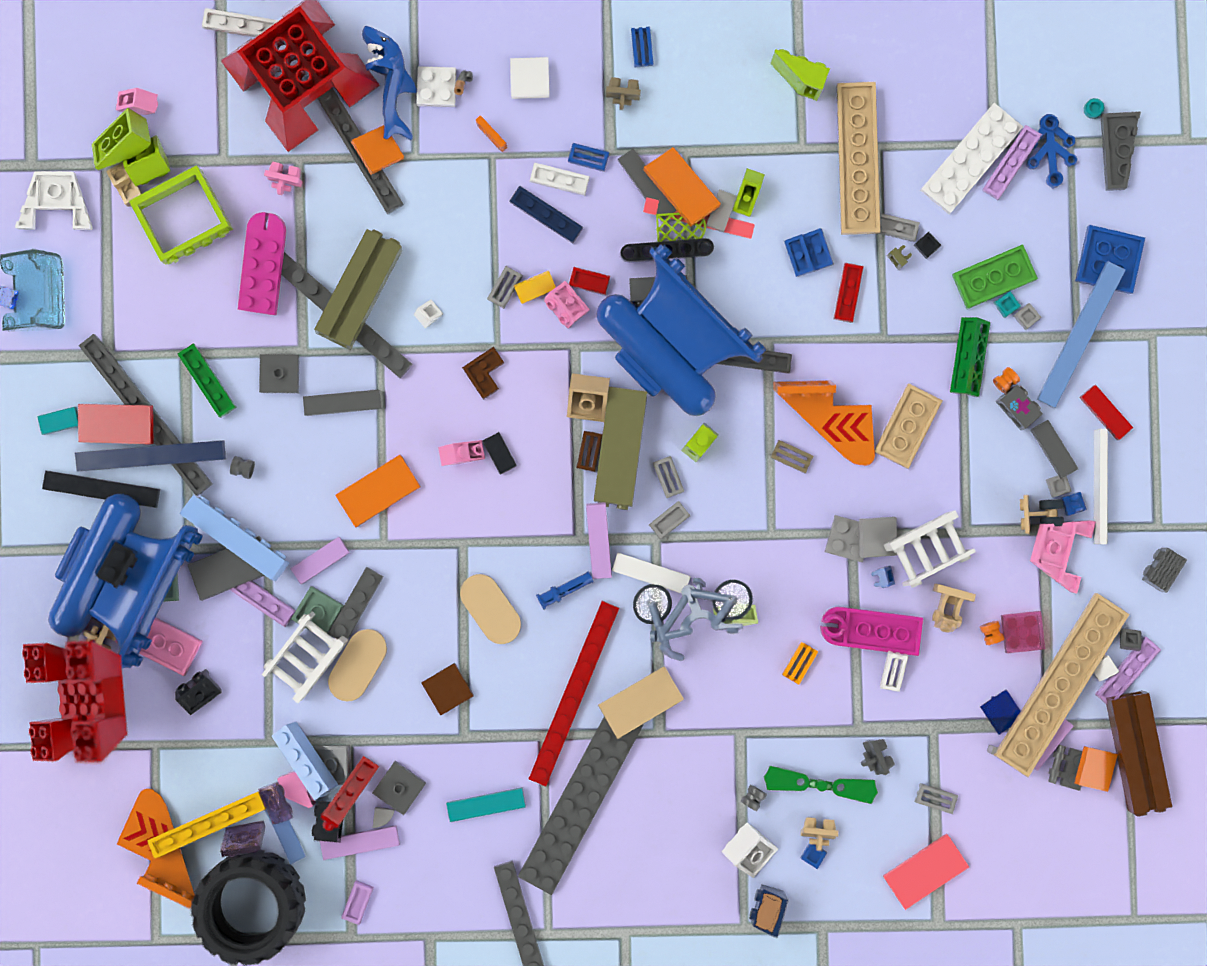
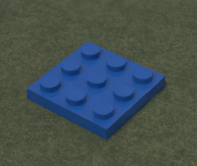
(1112, 246)

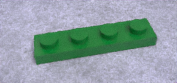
(207, 380)

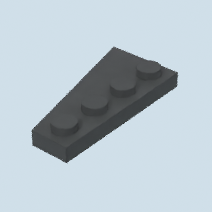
(1118, 146)

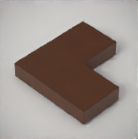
(479, 370)

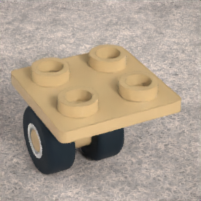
(1050, 508)

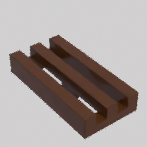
(586, 467)

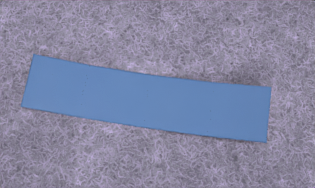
(288, 840)

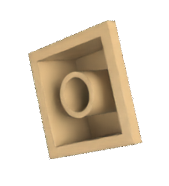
(588, 397)

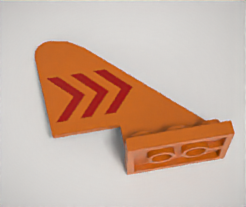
(843, 426)
(167, 873)

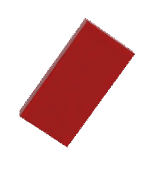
(589, 281)

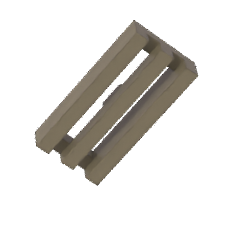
(806, 463)

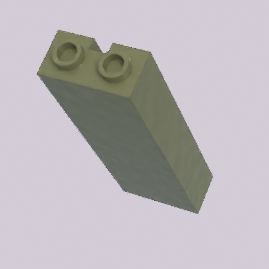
(358, 289)
(620, 447)

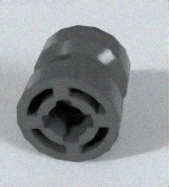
(243, 467)
(753, 797)

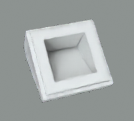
(427, 313)
(1105, 668)

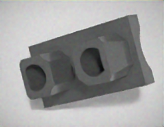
(874, 757)

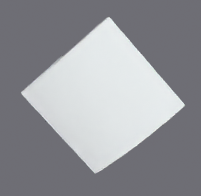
(529, 77)

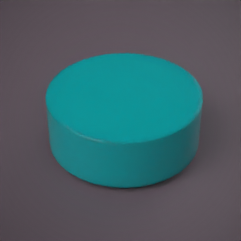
(1094, 108)

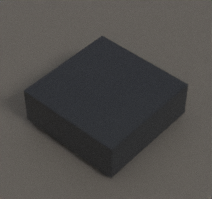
(927, 245)

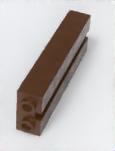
(1138, 753)

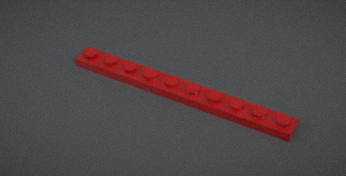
(573, 693)

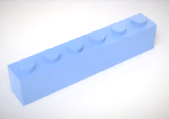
(234, 538)

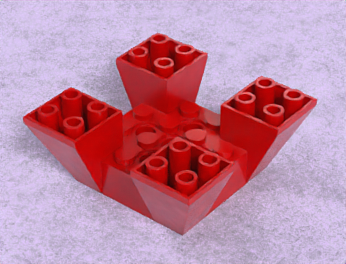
(261, 60)
(89, 700)

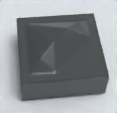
(1130, 639)

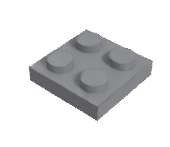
(844, 539)

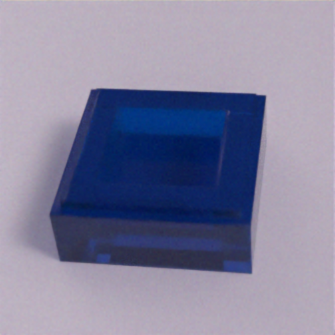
(8, 297)

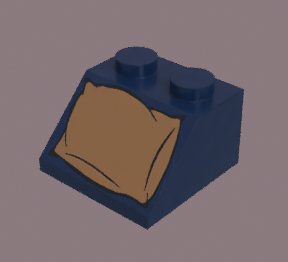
(768, 910)

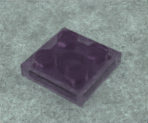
(275, 802)
(243, 839)

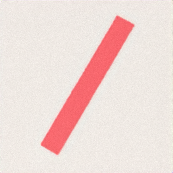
(733, 226)

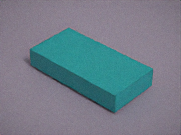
(58, 420)

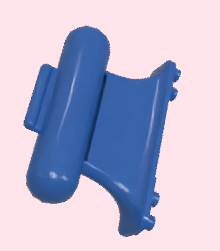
(673, 337)
(130, 607)

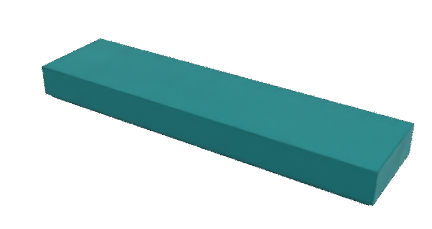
(486, 804)

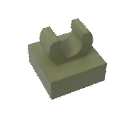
(897, 258)

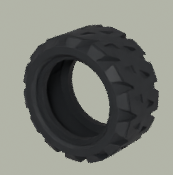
(225, 941)

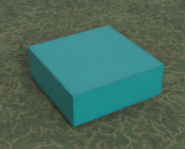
(1007, 304)

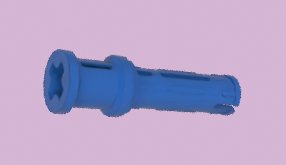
(555, 594)

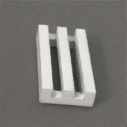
(896, 656)

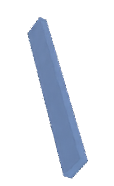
(1081, 334)

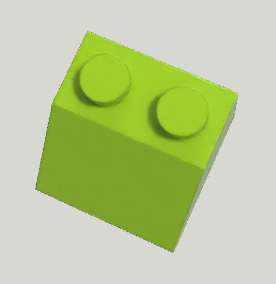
(148, 164)

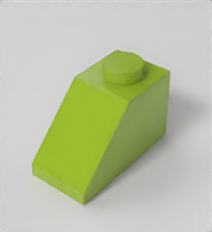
(748, 192)

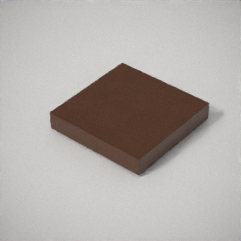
(447, 689)

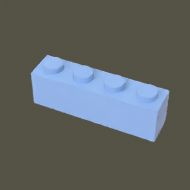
(305, 760)

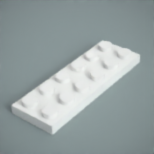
(971, 158)

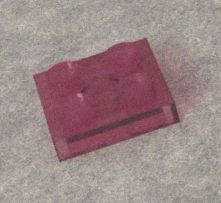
(1023, 632)

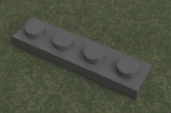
(356, 604)

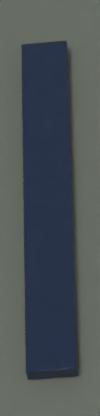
(150, 455)

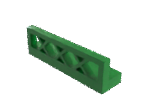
(967, 356)

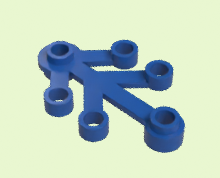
(1051, 147)

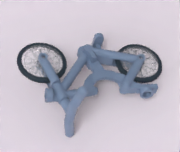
(653, 604)

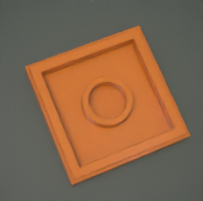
(376, 151)
(1096, 768)

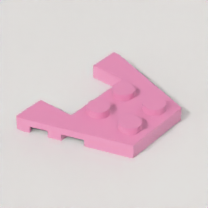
(1054, 547)

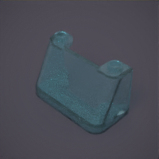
(40, 285)

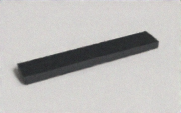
(99, 488)

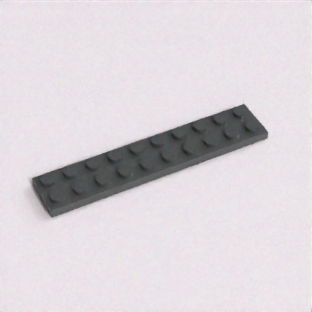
(577, 807)

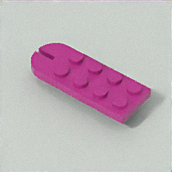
(262, 264)
(873, 630)

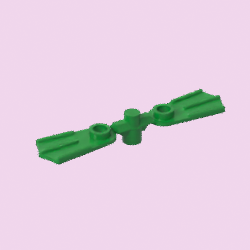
(786, 780)

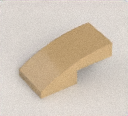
(123, 183)

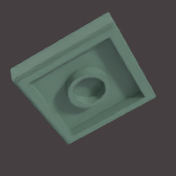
(324, 607)

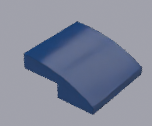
(808, 252)

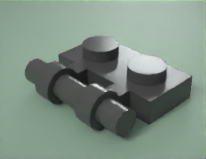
(1070, 769)

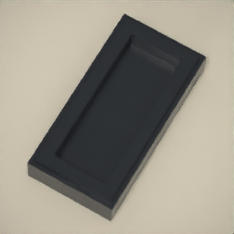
(499, 453)

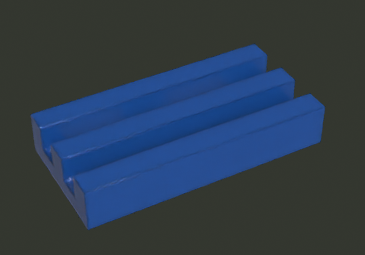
(640, 31)
(587, 164)

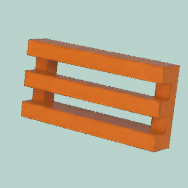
(491, 133)

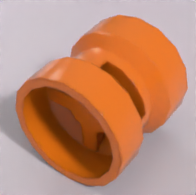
(1006, 380)
(992, 632)

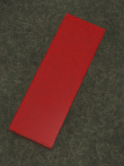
(848, 292)
(1106, 412)

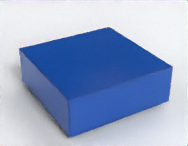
(813, 856)

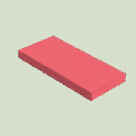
(925, 871)

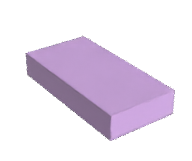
(357, 902)

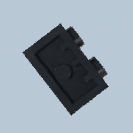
(117, 564)
(197, 692)

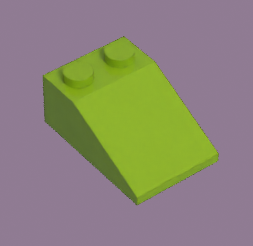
(121, 140)

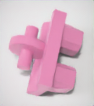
(275, 174)

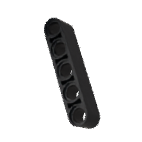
(675, 246)

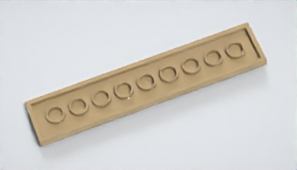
(1061, 684)

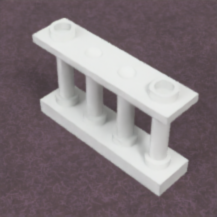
(914, 538)
(312, 674)

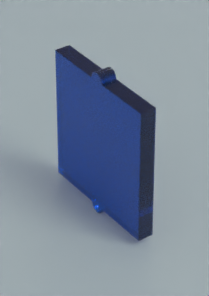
(1001, 711)

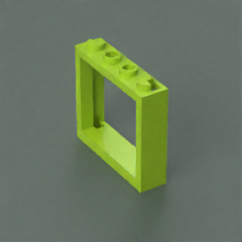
(168, 188)

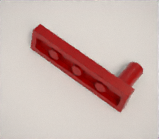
(348, 793)

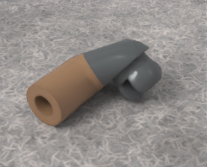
(460, 83)

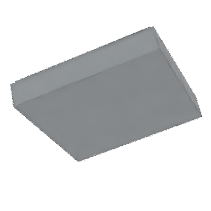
(876, 533)

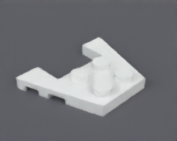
(54, 192)

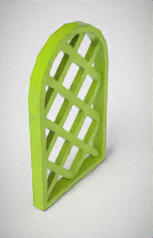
(658, 229)

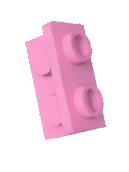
(566, 304)

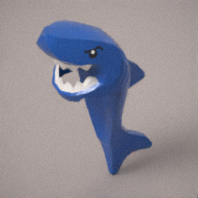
(397, 80)

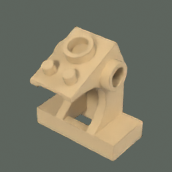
(953, 596)

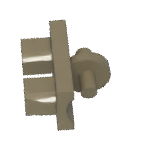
(623, 95)

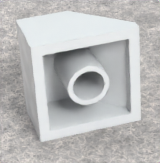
(749, 850)

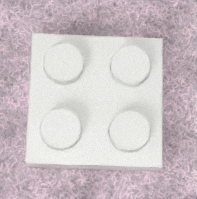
(436, 86)

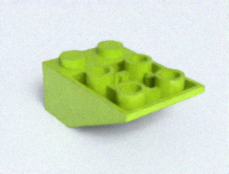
(802, 75)

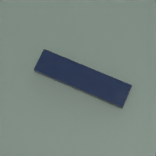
(546, 214)

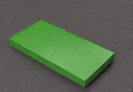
(994, 276)

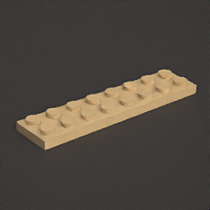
(858, 158)

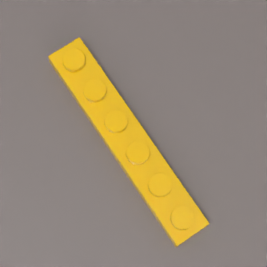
(206, 825)

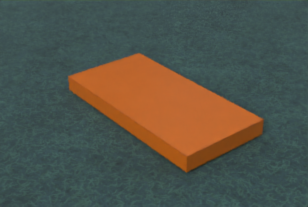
(681, 186)
(377, 490)

